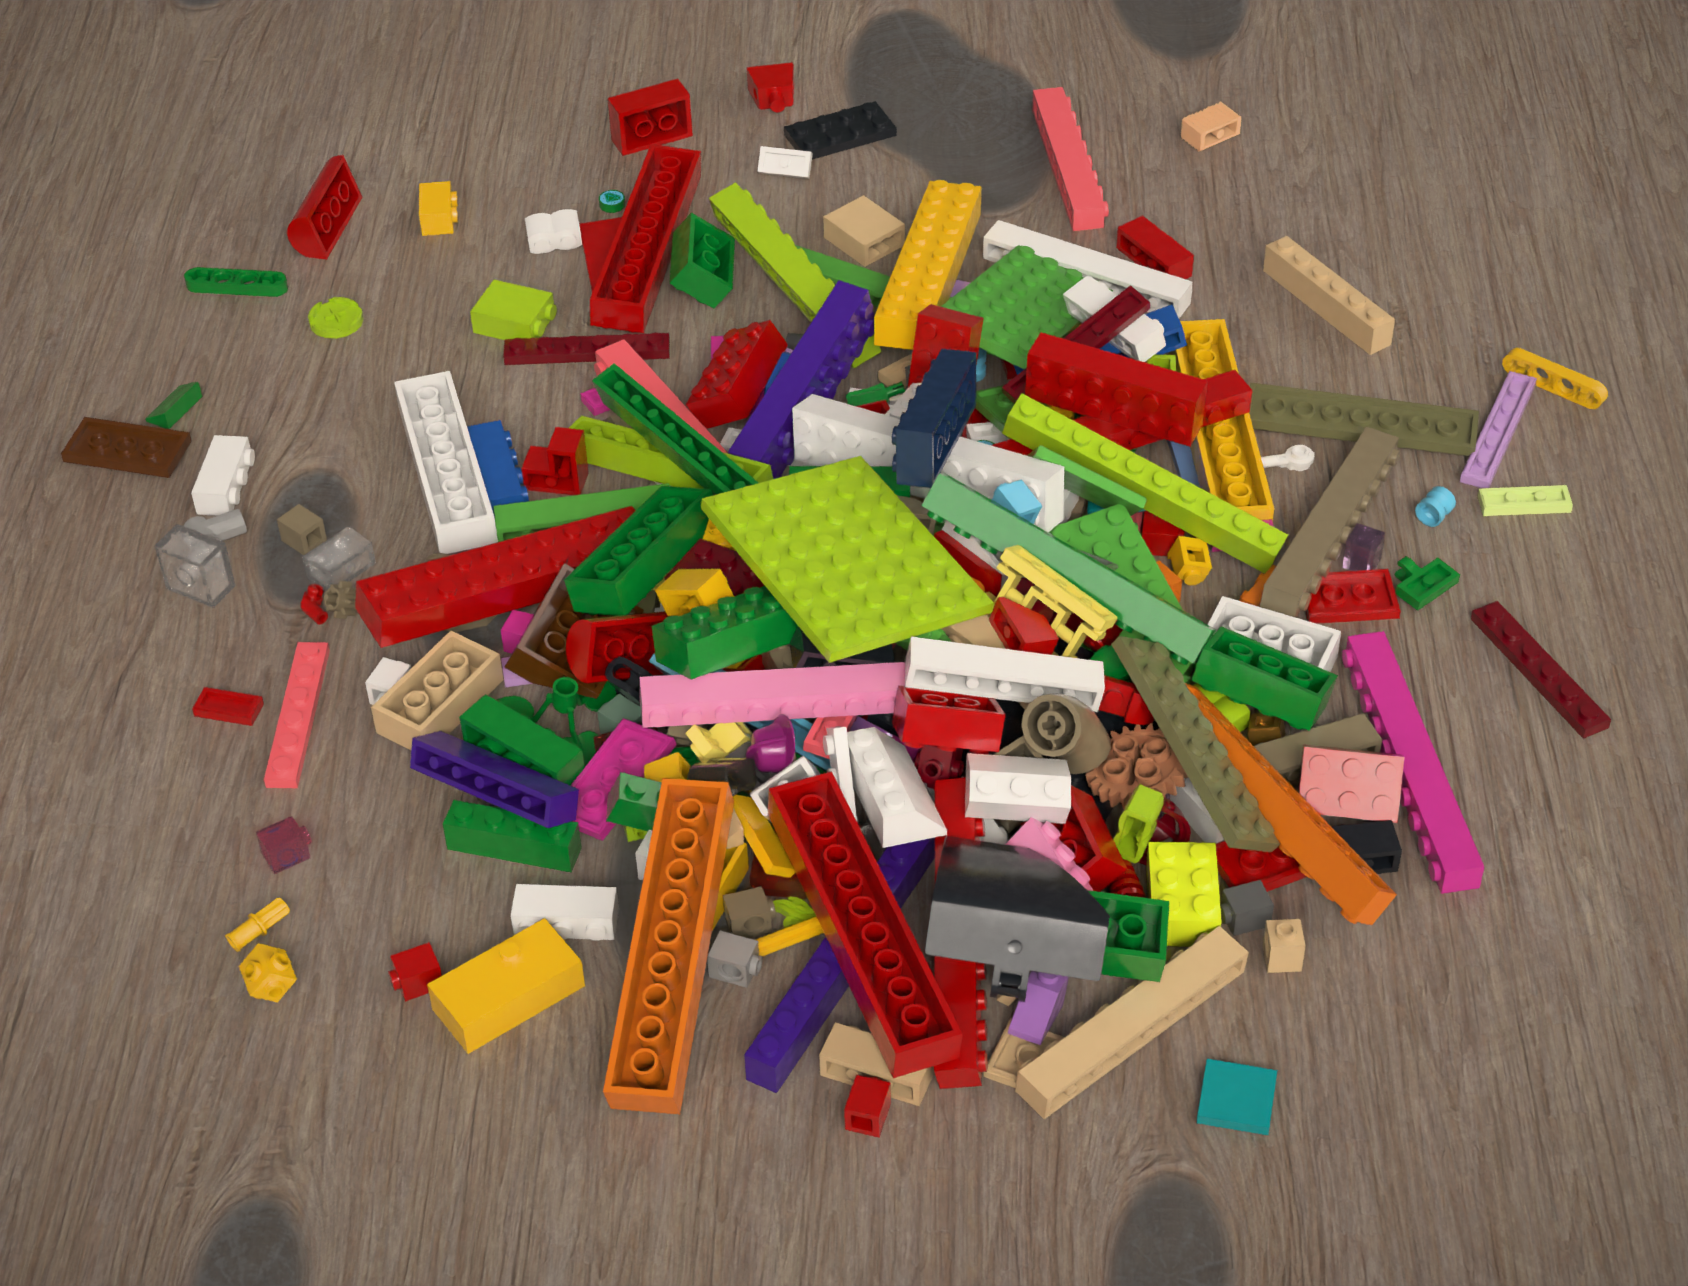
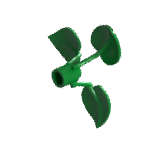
(564, 700)

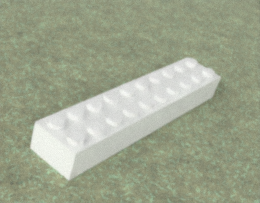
(836, 431)

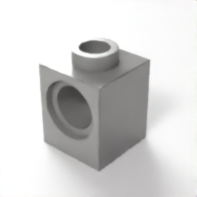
(734, 959)

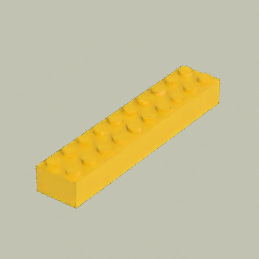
(928, 260)
(1225, 451)

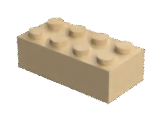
(437, 690)

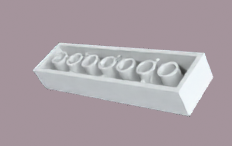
(446, 463)

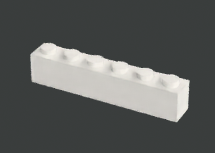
(1000, 672)

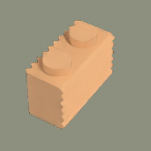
(1210, 126)

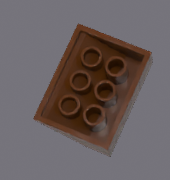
(542, 647)

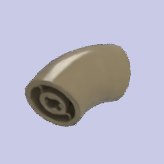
(1067, 731)

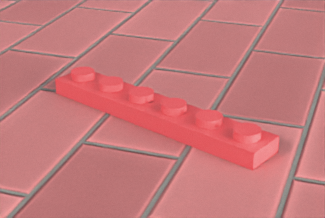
(297, 715)

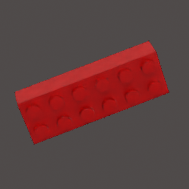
(1115, 389)

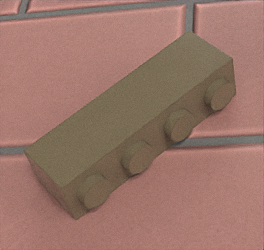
(1348, 733)

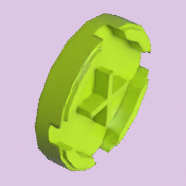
(335, 318)

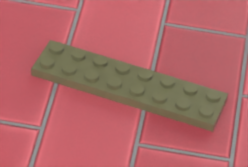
(1346, 417)
(1196, 745)

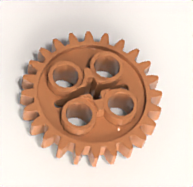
(1156, 769)

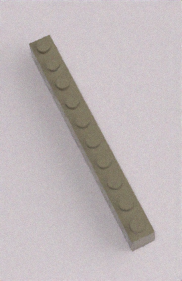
(1330, 523)

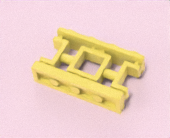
(1055, 593)

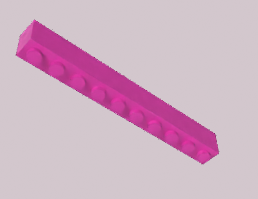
(1424, 787)

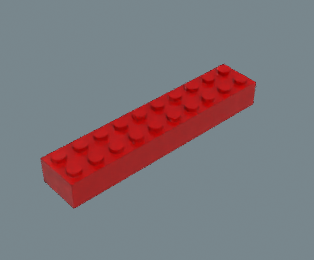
(644, 239)
(477, 581)
(864, 925)

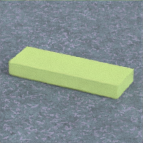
(1525, 500)

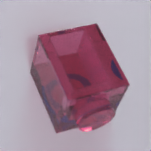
(284, 844)

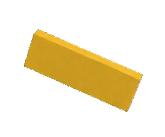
(762, 838)

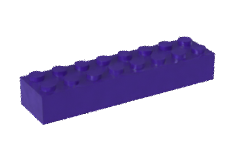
(812, 368)

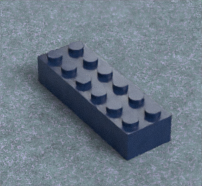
(935, 418)

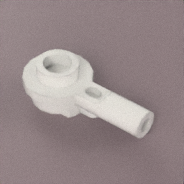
(1296, 458)

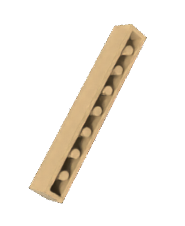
(1130, 1022)

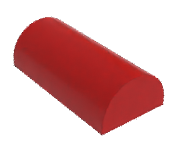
(325, 210)
(598, 641)

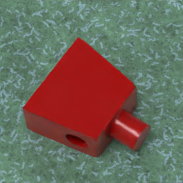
(772, 86)

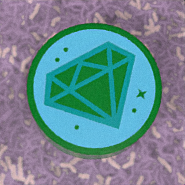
(611, 201)

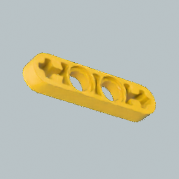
(1520, 360)

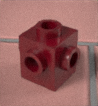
(938, 764)

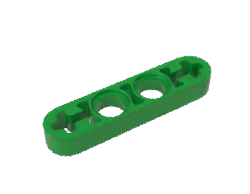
(265, 282)

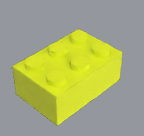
(1188, 879)

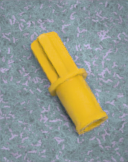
(257, 924)

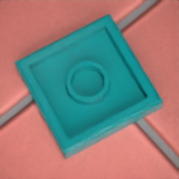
(1237, 1097)

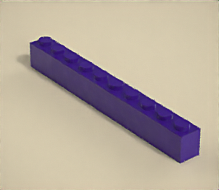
(823, 982)

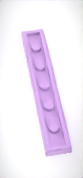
(1498, 430)

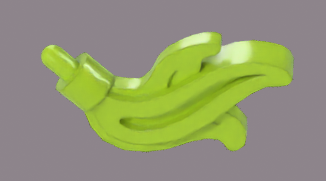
(794, 909)

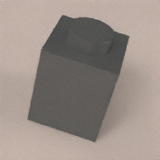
(1246, 907)

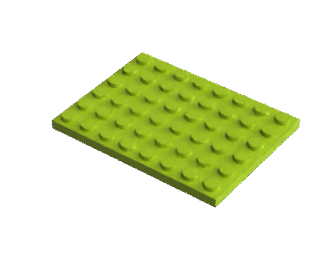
(846, 558)

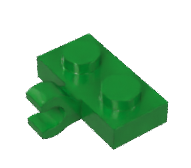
(1424, 584)

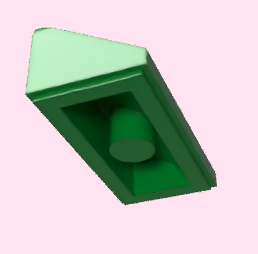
(175, 405)

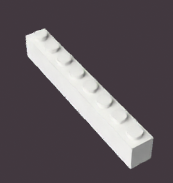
(1117, 274)

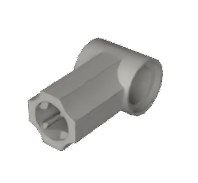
(221, 527)

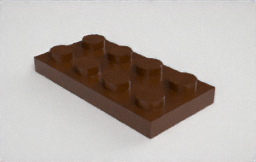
(126, 447)

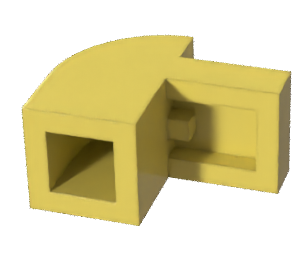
(719, 740)

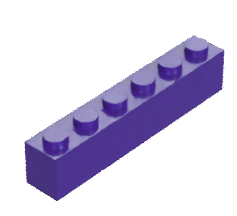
(494, 779)

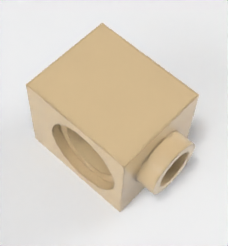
(1283, 945)

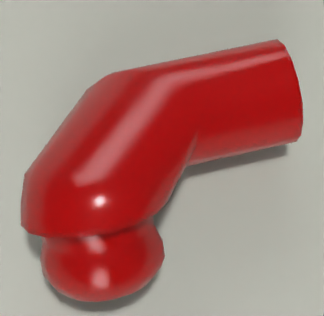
(312, 603)

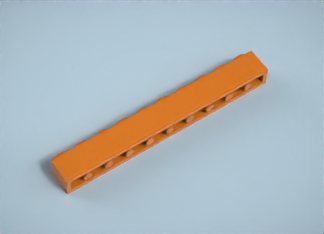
(1301, 829)

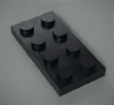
(841, 130)

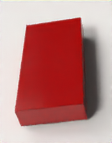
(228, 706)

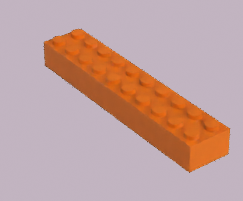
(669, 947)

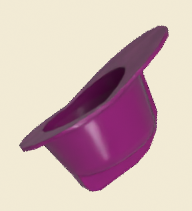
(773, 745)

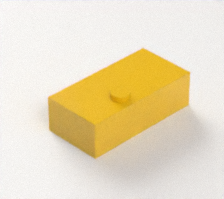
(506, 985)

